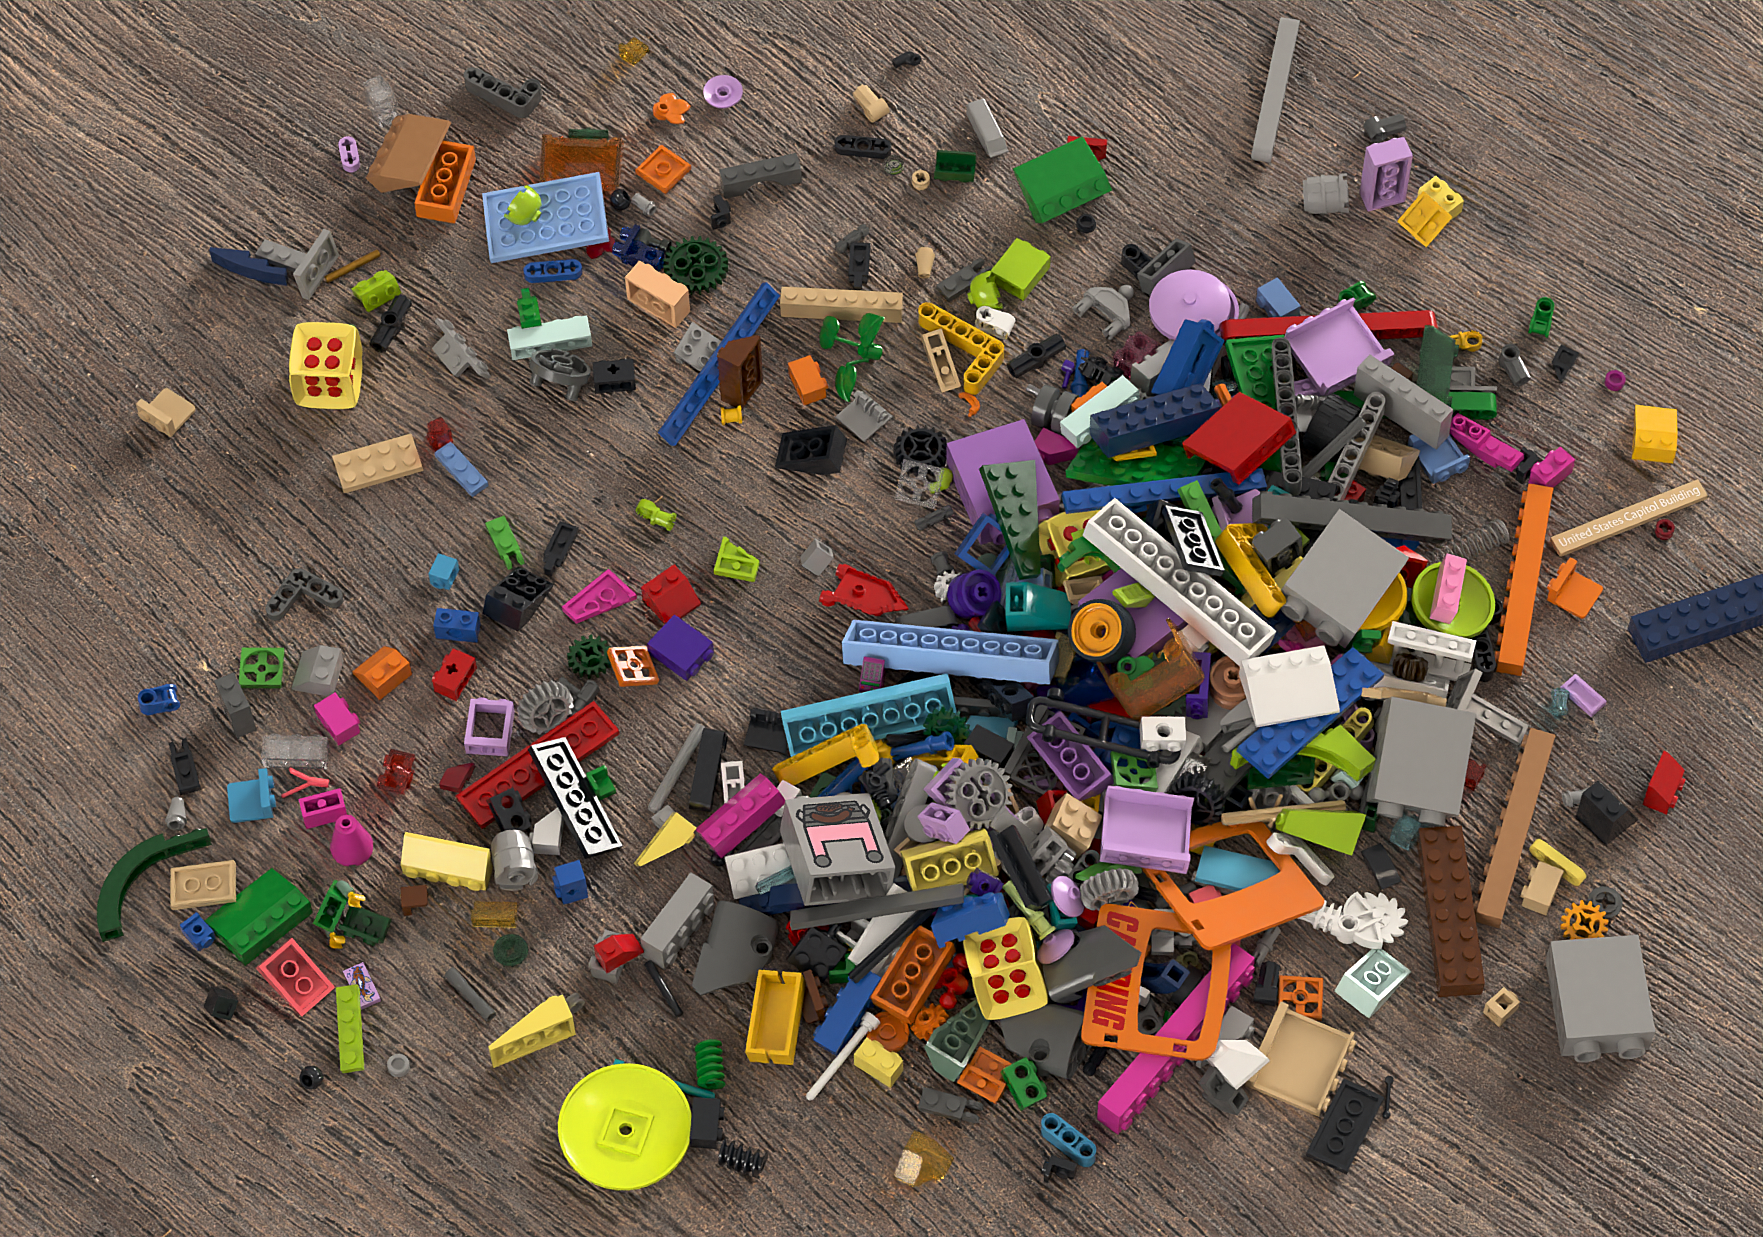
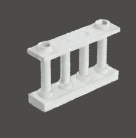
(1436, 643)

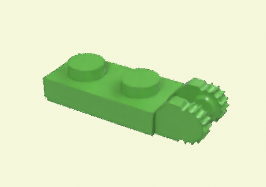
(504, 540)

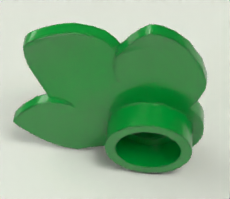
(1139, 666)

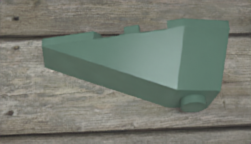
(956, 1040)

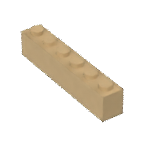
(840, 304)

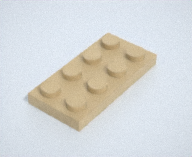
(377, 463)

